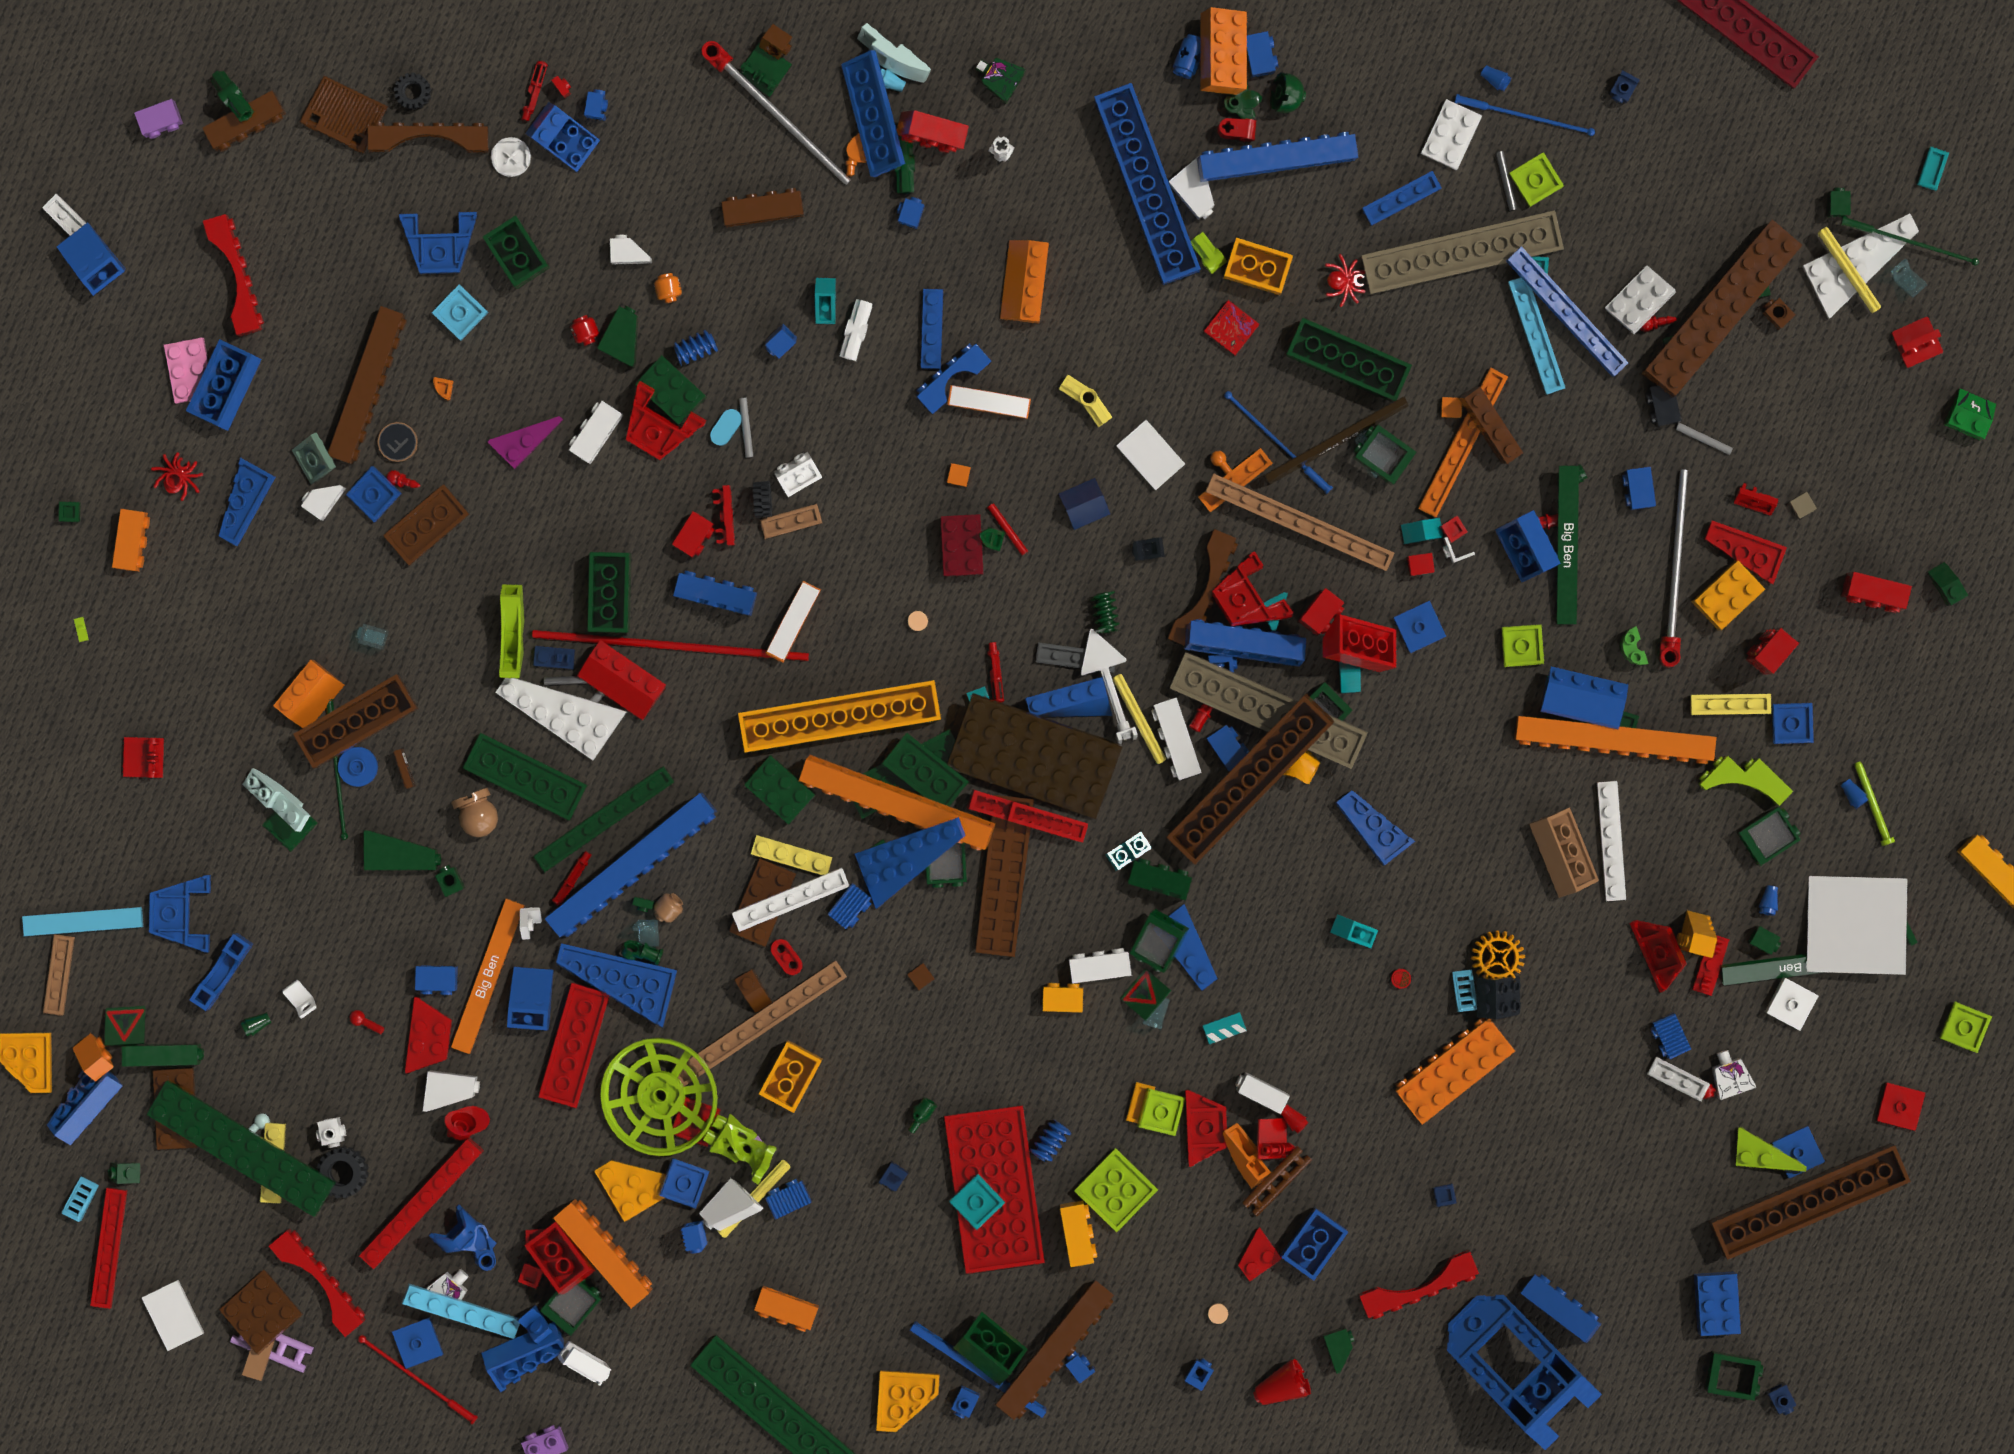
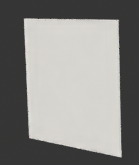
(1857, 925)

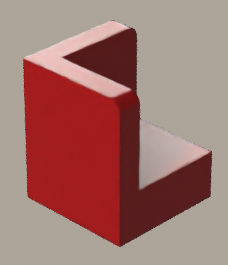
(1420, 564)

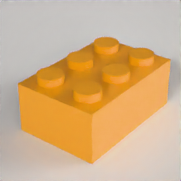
(1258, 266)
(1728, 595)
(790, 1076)
(1078, 1233)

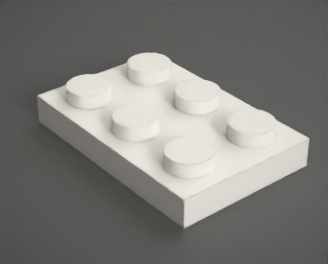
(1451, 134)
(1640, 299)

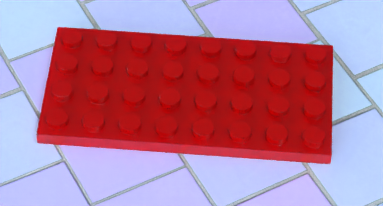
(998, 1150)

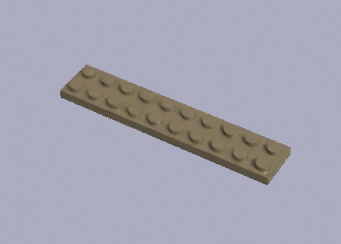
(1461, 252)
(1259, 706)

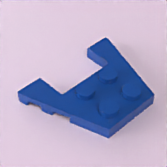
(439, 251)
(171, 910)

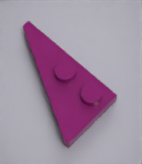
(521, 443)

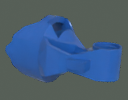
(468, 1236)

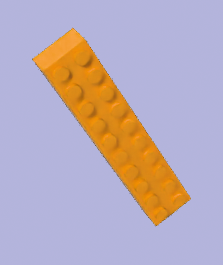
(839, 716)

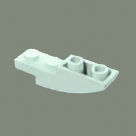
(897, 60)
(278, 798)

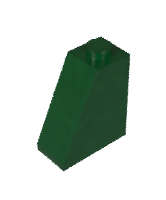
(621, 336)

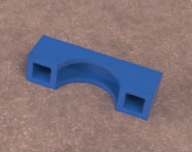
(933, 394)
(221, 973)

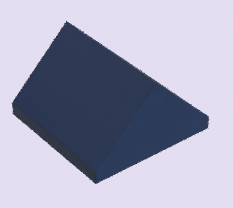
(1084, 503)

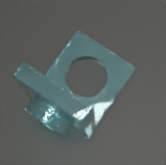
(1908, 279)
(647, 932)
(1158, 1015)

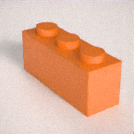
(130, 540)
(786, 1308)

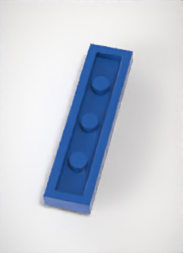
(1401, 198)
(932, 329)

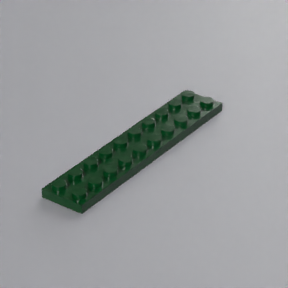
(241, 1148)
(765, 1401)

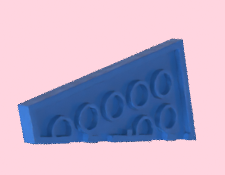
(899, 861)
(632, 983)

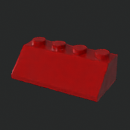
(1360, 644)
(621, 680)

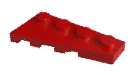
(1752, 551)

